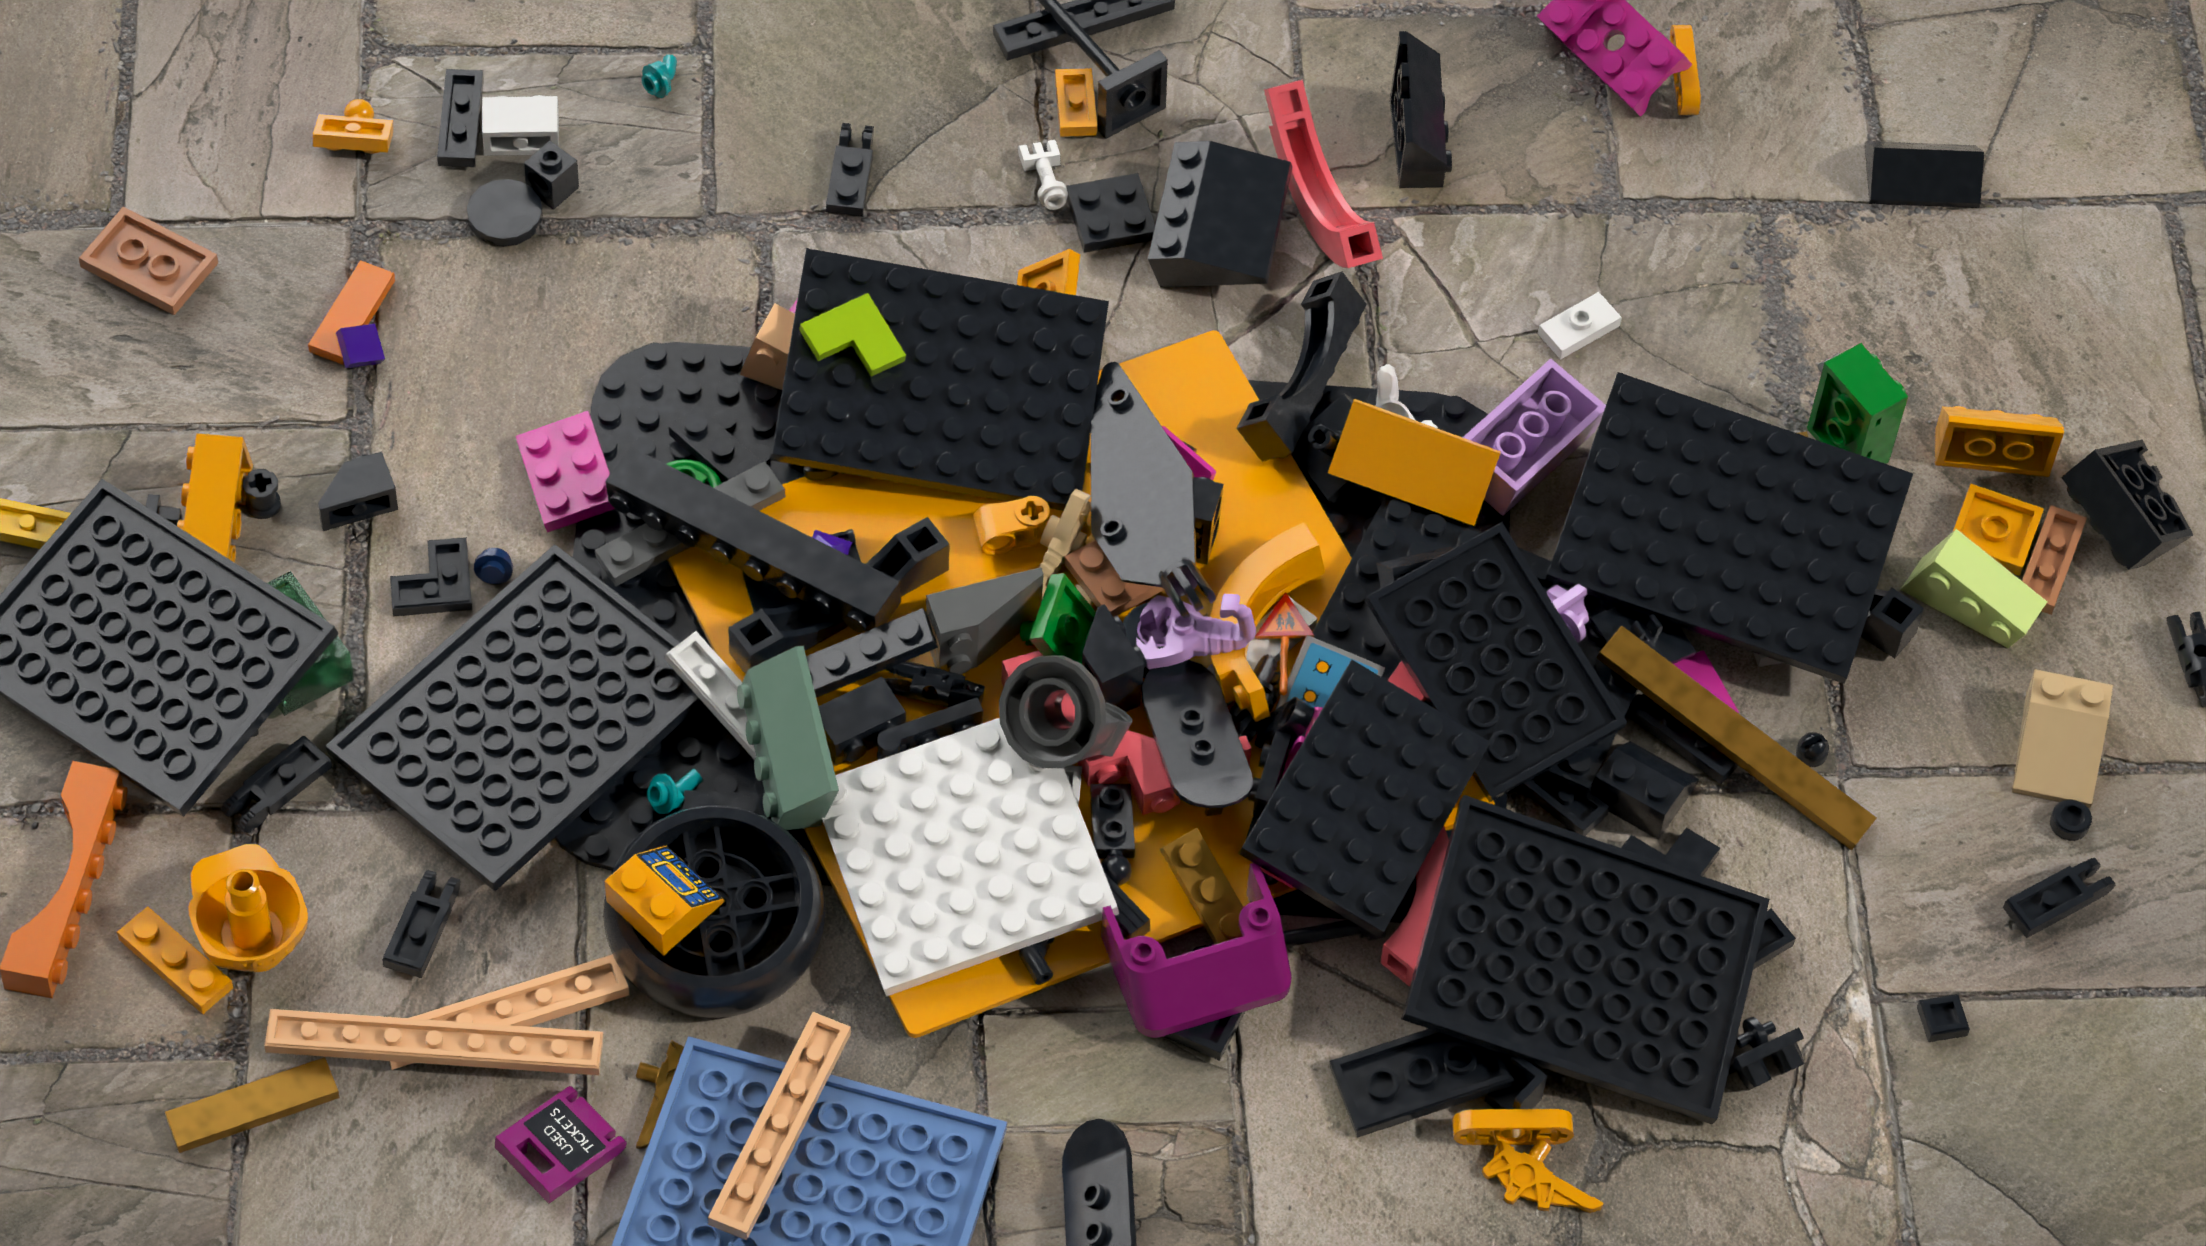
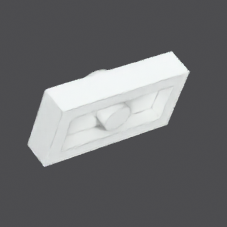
(1579, 325)

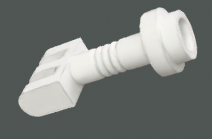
(1052, 192)

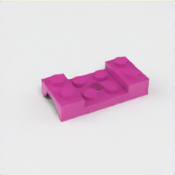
(1632, 70)

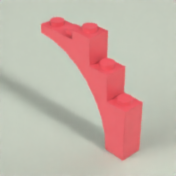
(1134, 758)

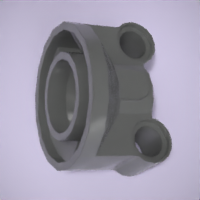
(1034, 716)

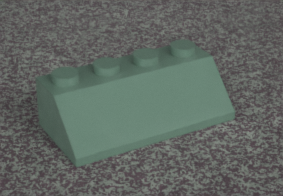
(788, 740)

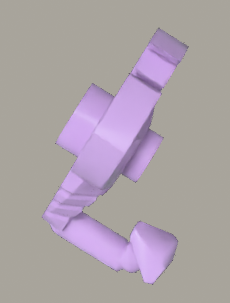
(1196, 634)

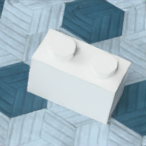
(519, 124)

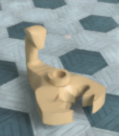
(1065, 536)

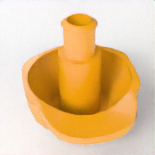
(246, 909)

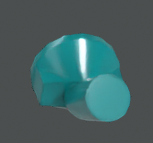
(658, 75)
(666, 795)

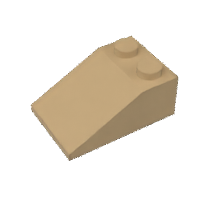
(2061, 737)

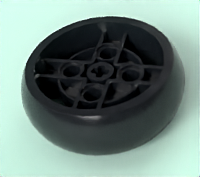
(787, 898)

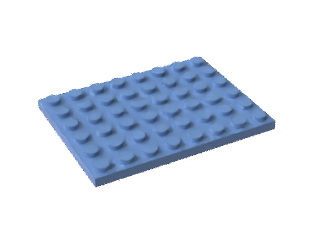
(861, 1173)

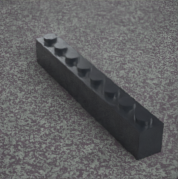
(752, 541)

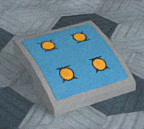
(1319, 670)

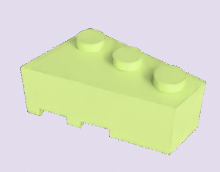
(1974, 590)

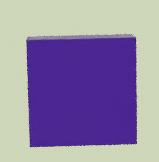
(360, 345)

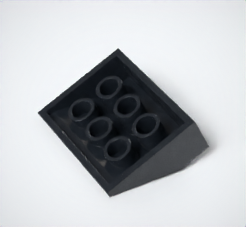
(1218, 216)

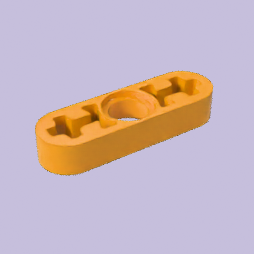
(1686, 82)
(1512, 1126)

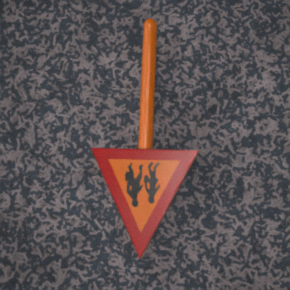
(1284, 623)

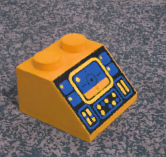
(660, 897)

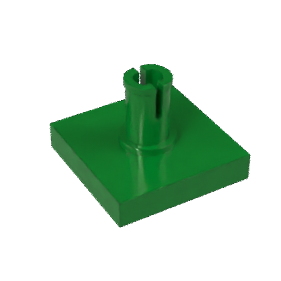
(1061, 621)

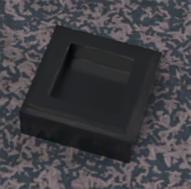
(1943, 1018)

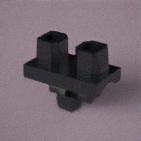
(1783, 1050)

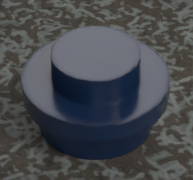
(493, 566)

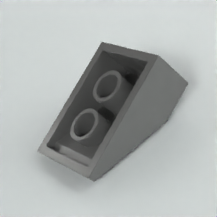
(981, 618)

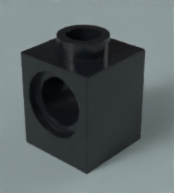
(552, 174)

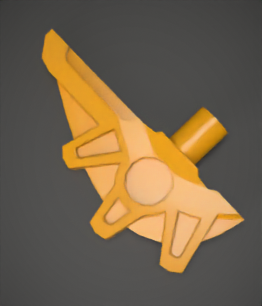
(1528, 1178)

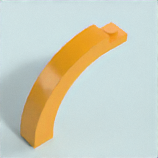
(1260, 583)

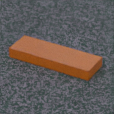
(353, 307)

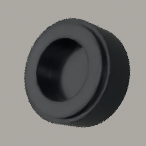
(2070, 820)

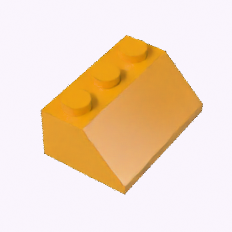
(1997, 441)

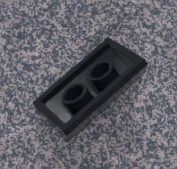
(1924, 174)

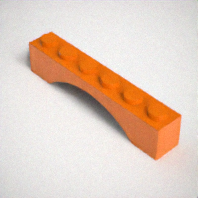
(39, 949)

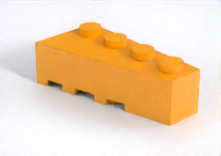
(215, 491)

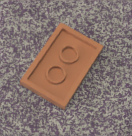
(148, 260)

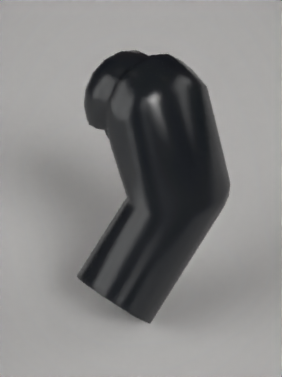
(1035, 963)

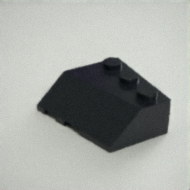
(1418, 115)
(2127, 503)

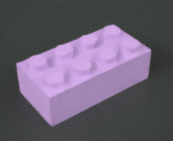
(1535, 432)

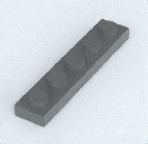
(649, 547)

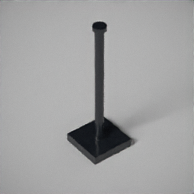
(1124, 94)

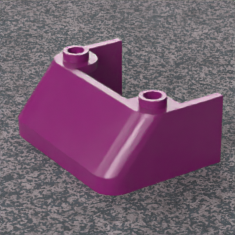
(1207, 982)

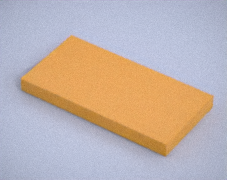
(1414, 462)

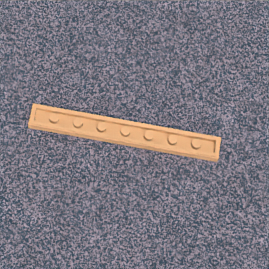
(434, 1042)

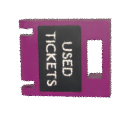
(567, 1137)

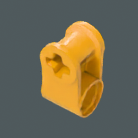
(1008, 525)

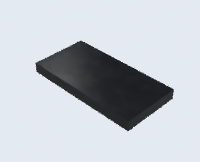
(1415, 1078)

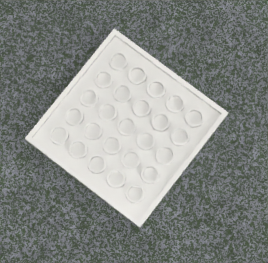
(962, 855)

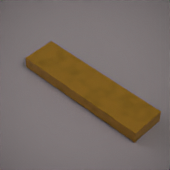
(252, 1105)

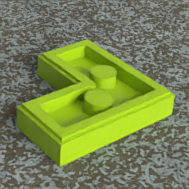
(855, 325)

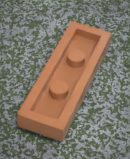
(2053, 554)

